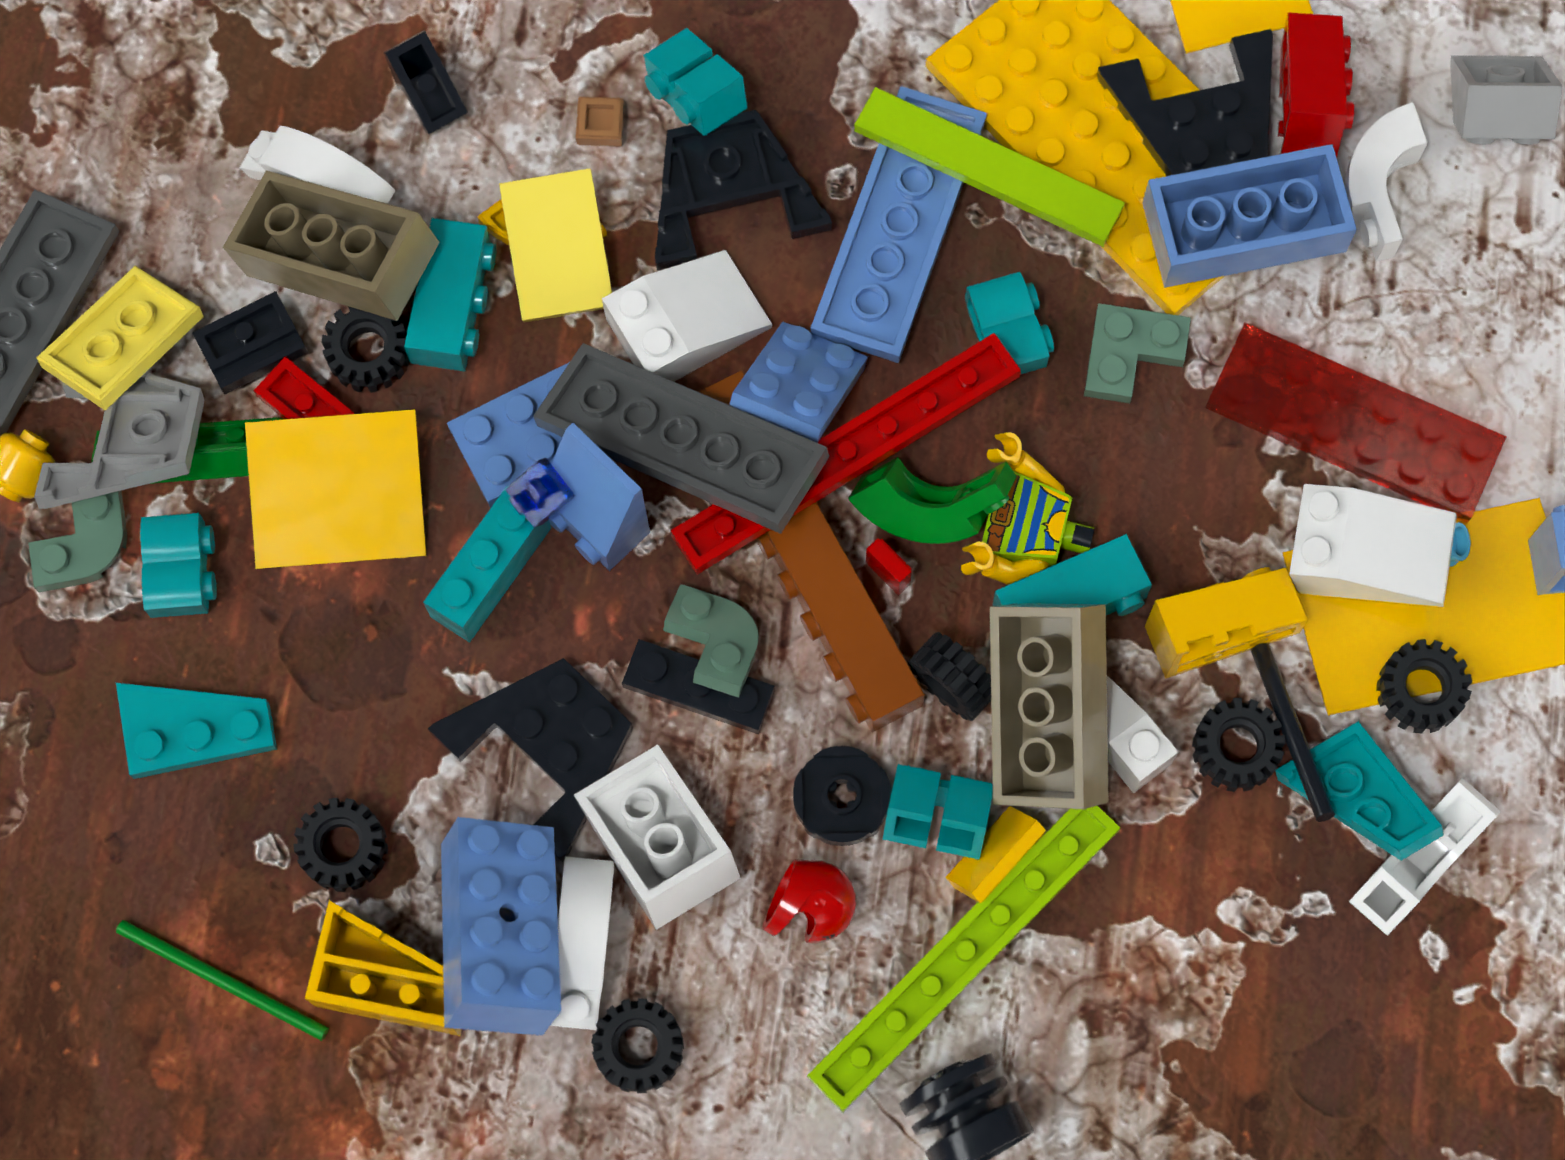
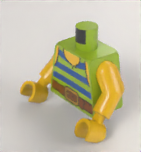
(1030, 526)

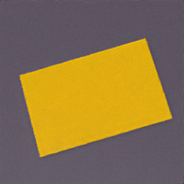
(1486, 617)

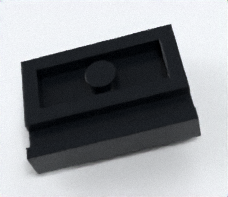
(249, 342)

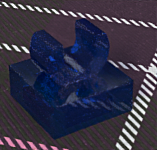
(539, 493)

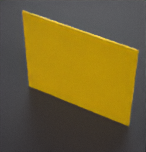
(335, 489)

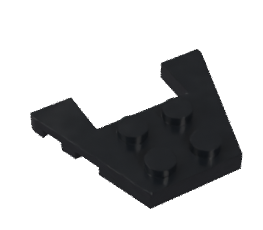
(1205, 125)
(725, 170)
(558, 726)

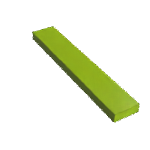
(989, 167)

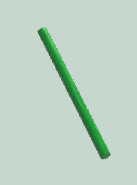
(222, 980)

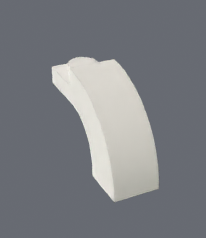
(1384, 148)
(314, 161)
(1402, 884)
(583, 939)

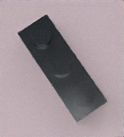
(670, 678)

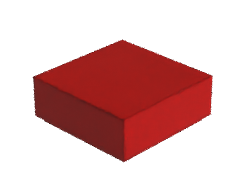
(888, 566)

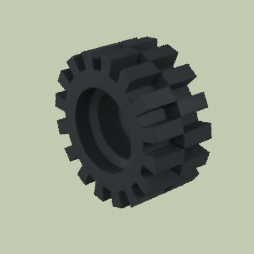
(364, 373)
(1429, 658)
(952, 676)
(1247, 717)
(320, 823)
(616, 1023)

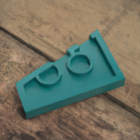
(189, 728)
(1369, 793)

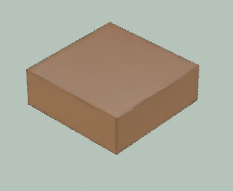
(600, 121)

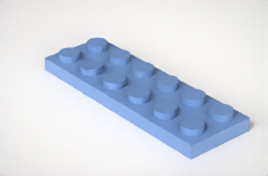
(891, 243)

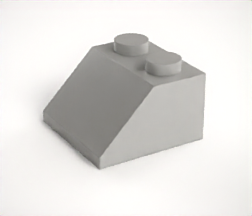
(1504, 98)

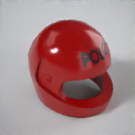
(817, 891)

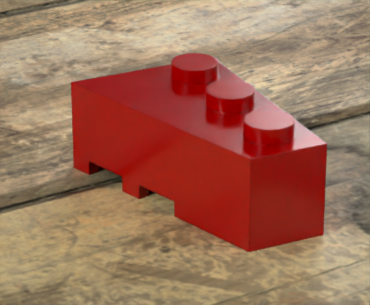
(1314, 82)

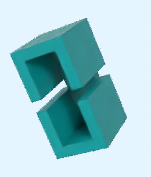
(697, 91)
(964, 815)

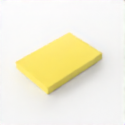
(556, 244)
(120, 337)

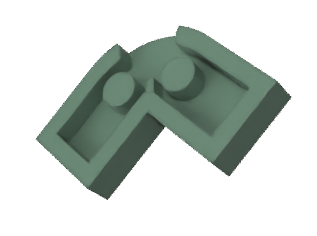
(88, 552)
(725, 631)

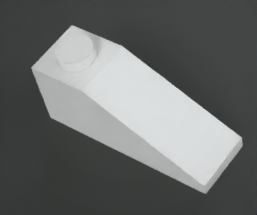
(1135, 742)

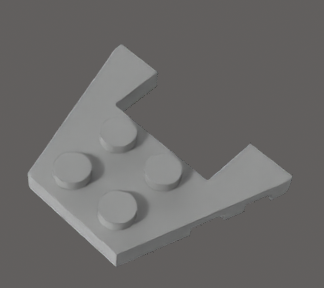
(141, 441)

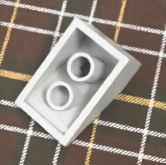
(685, 315)
(1371, 547)
(658, 836)

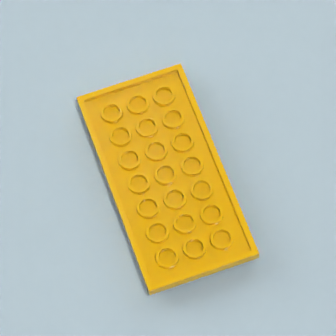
(1039, 84)

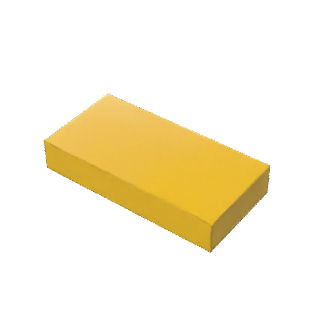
(1001, 850)

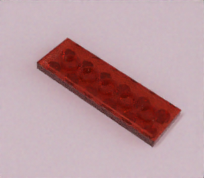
(1356, 422)

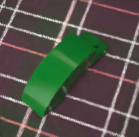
(927, 512)

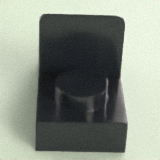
(425, 82)

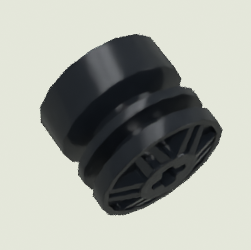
(965, 1113)

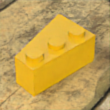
(1224, 620)
(375, 975)

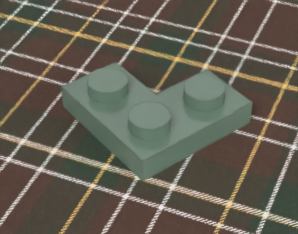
(1126, 336)

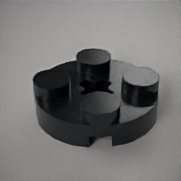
(862, 776)

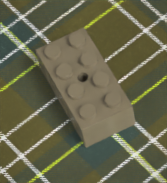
(331, 244)
(1049, 705)

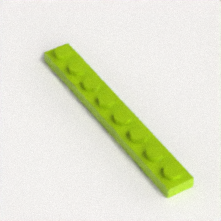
(961, 955)

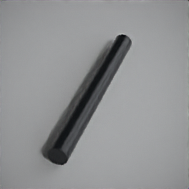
(1293, 733)

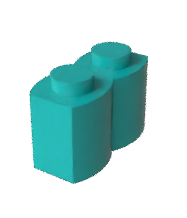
(1007, 309)
(176, 565)

